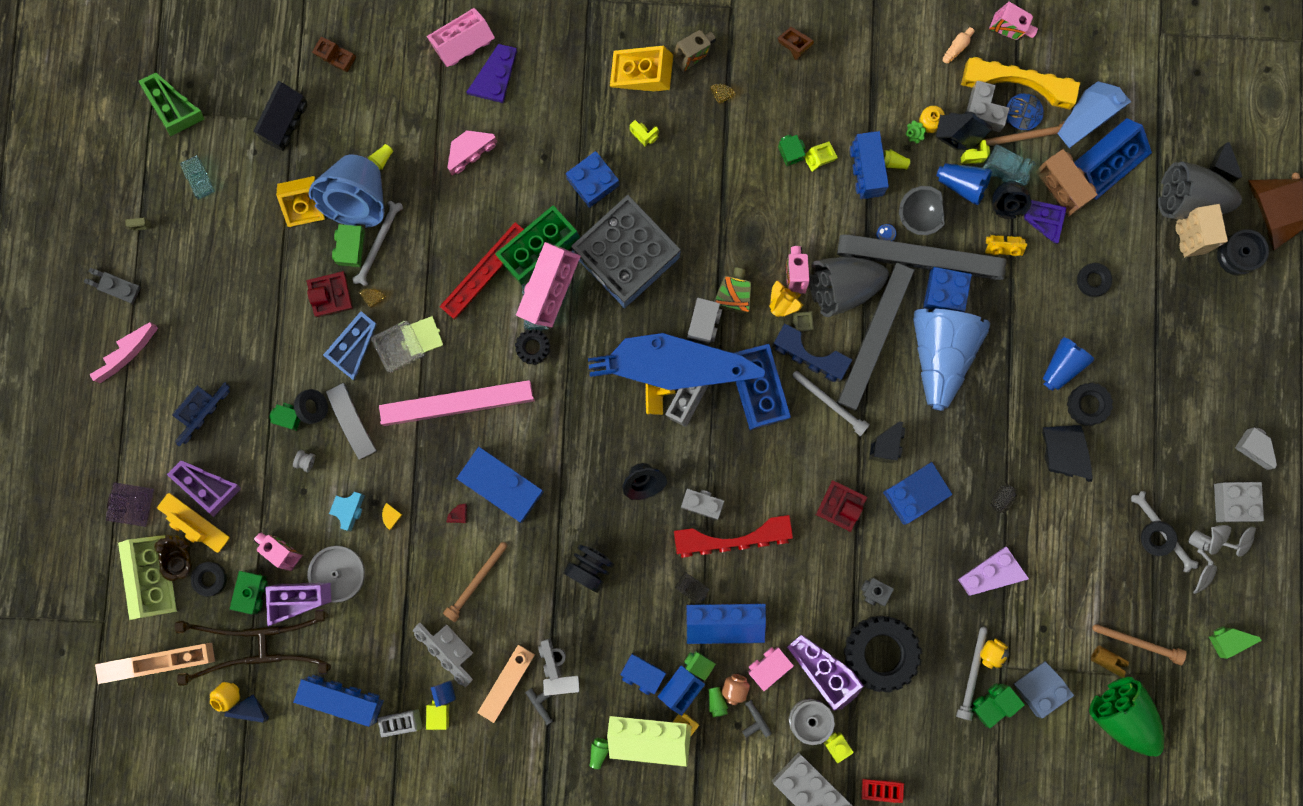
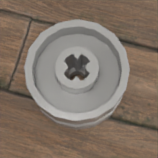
(822, 718)

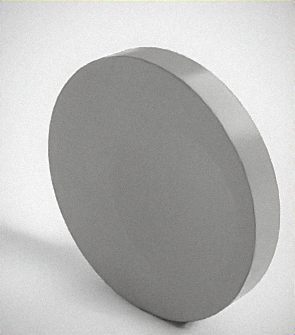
(340, 568)

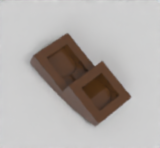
(334, 54)

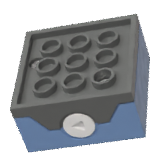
(626, 251)

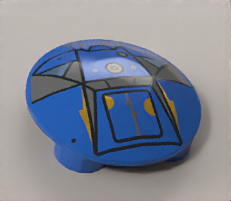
(1024, 112)

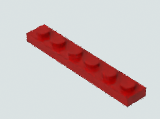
(478, 277)

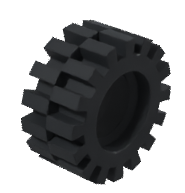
(532, 335)

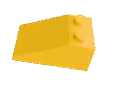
(642, 69)

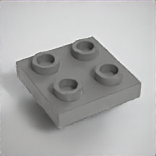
(551, 667)

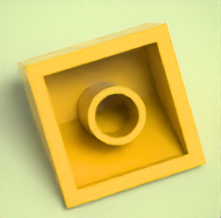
(296, 203)

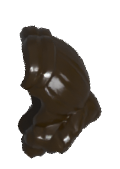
(173, 557)

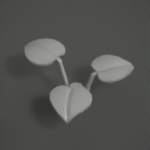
(1219, 537)

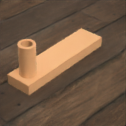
(506, 683)

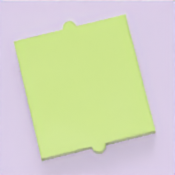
(427, 334)

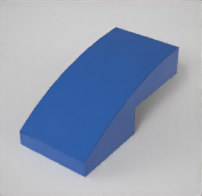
(443, 693)

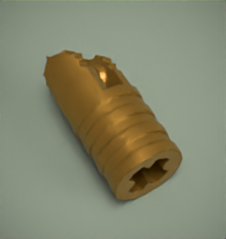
(1108, 660)

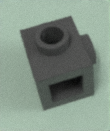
(876, 592)

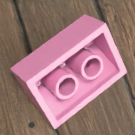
(461, 37)

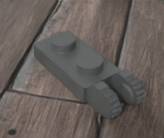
(114, 286)

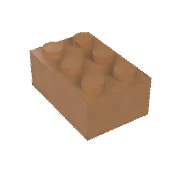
(1066, 182)

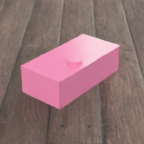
(548, 285)

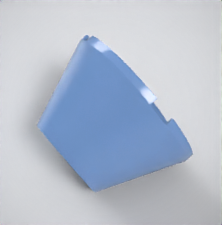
(350, 192)

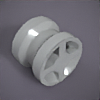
(304, 460)

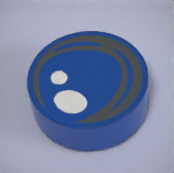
(886, 232)

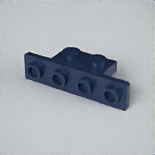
(195, 408)

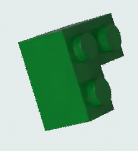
(998, 703)

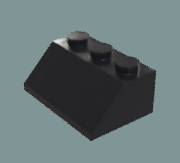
(280, 116)

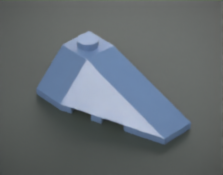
(1093, 109)

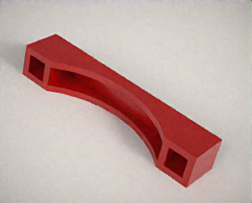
(773, 529)

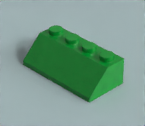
(523, 251)

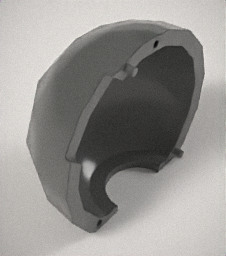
(922, 210)

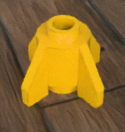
(784, 301)

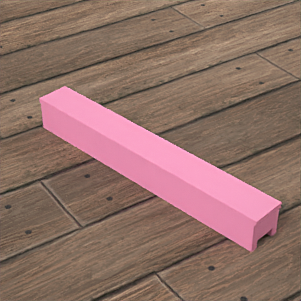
(456, 403)

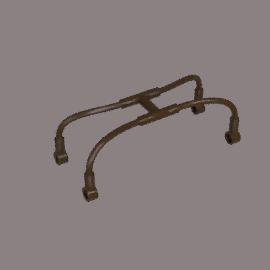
(323, 667)

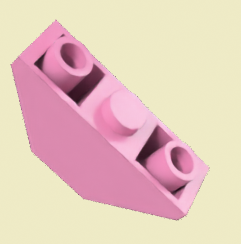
(468, 149)

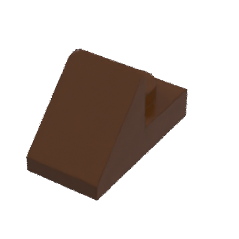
(795, 42)

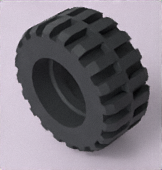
(908, 660)

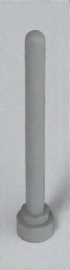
(859, 425)
(965, 711)

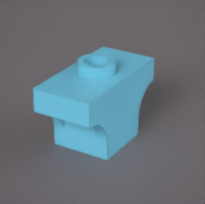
(347, 510)

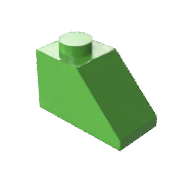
(1231, 641)

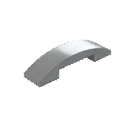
(350, 421)

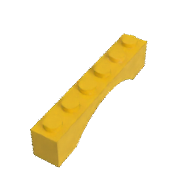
(1056, 90)

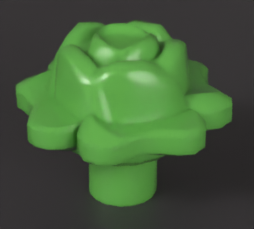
(916, 131)

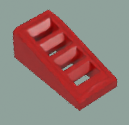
(899, 793)

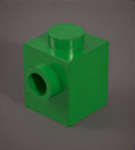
(791, 149)
(285, 416)

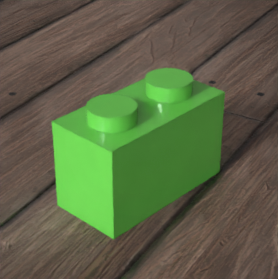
(348, 245)

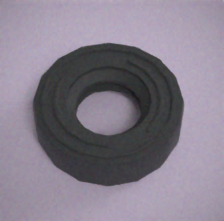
(1102, 271)
(300, 408)
(1163, 527)
(196, 579)

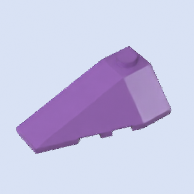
(830, 676)

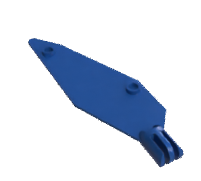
(673, 363)

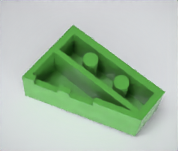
(170, 106)

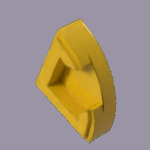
(390, 516)

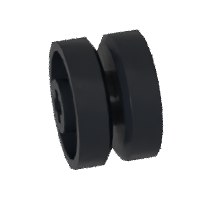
(1243, 252)

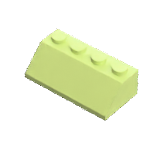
(145, 587)
(649, 741)

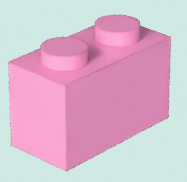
(770, 668)

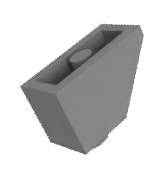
(1258, 448)

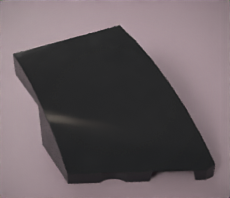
(1067, 451)

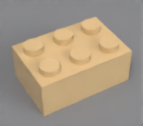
(1201, 231)

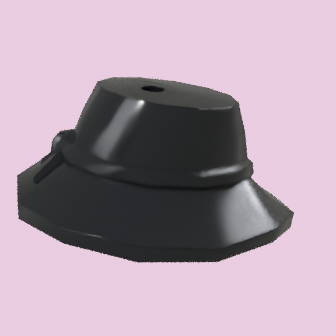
(643, 482)

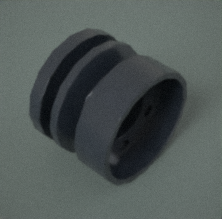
(588, 568)

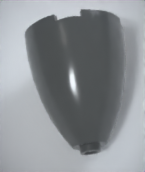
(1192, 187)
(851, 281)

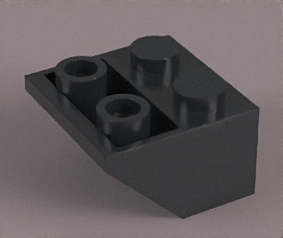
(962, 130)
(887, 445)

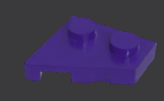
(1046, 219)

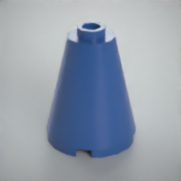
(965, 180)
(1066, 364)

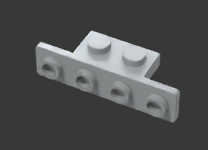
(447, 649)

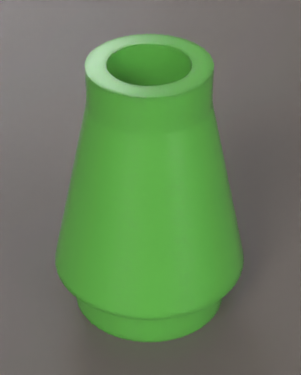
(717, 704)
(599, 751)

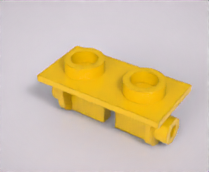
(1014, 246)

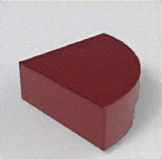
(458, 514)

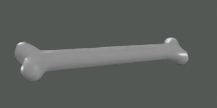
(393, 209)
(1140, 499)

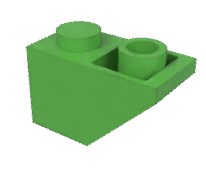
(699, 665)

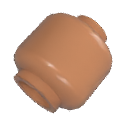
(735, 689)

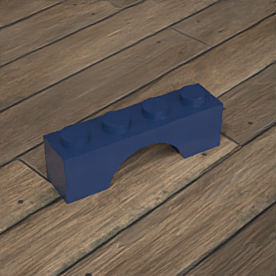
(790, 342)

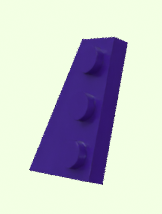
(495, 75)

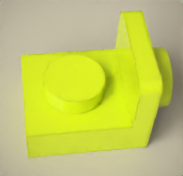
(641, 134)
(820, 155)
(973, 156)
(838, 747)

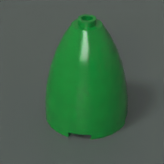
(1129, 716)

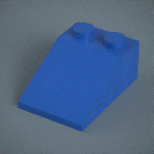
(917, 493)

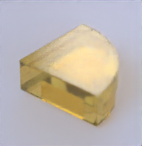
(722, 92)
(372, 296)

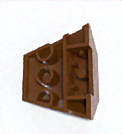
(1280, 206)

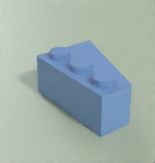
(351, 345)

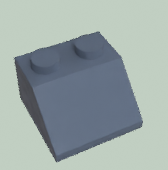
(1043, 690)

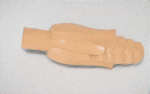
(958, 45)

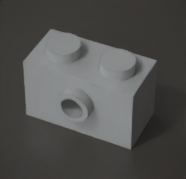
(702, 503)

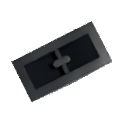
(1226, 164)

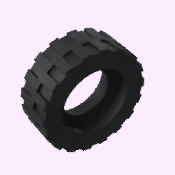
(1097, 391)

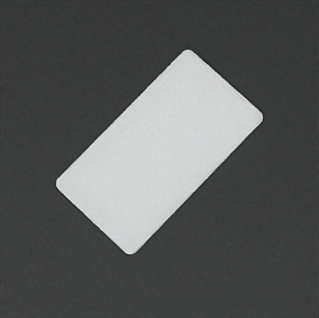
(561, 685)

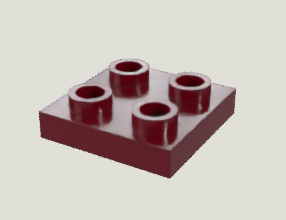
(329, 294)
(841, 506)

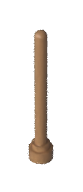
(1023, 136)
(453, 611)
(1176, 655)

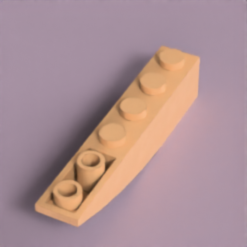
(155, 663)

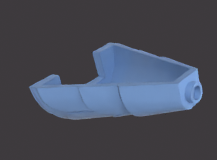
(946, 351)

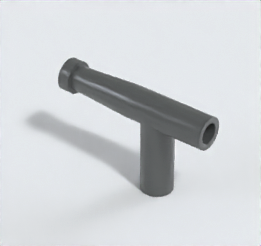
(537, 702)
(760, 723)

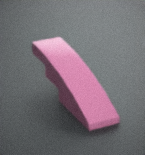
(128, 348)

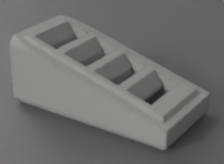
(412, 722)

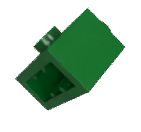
(248, 592)

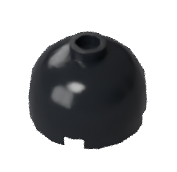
(1011, 200)

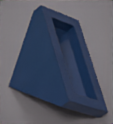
(248, 709)

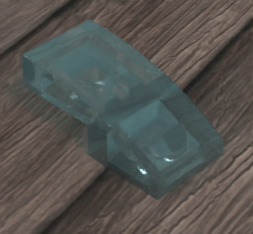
(197, 177)

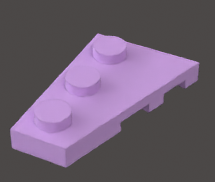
(993, 573)

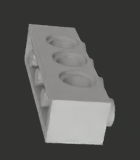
(685, 404)

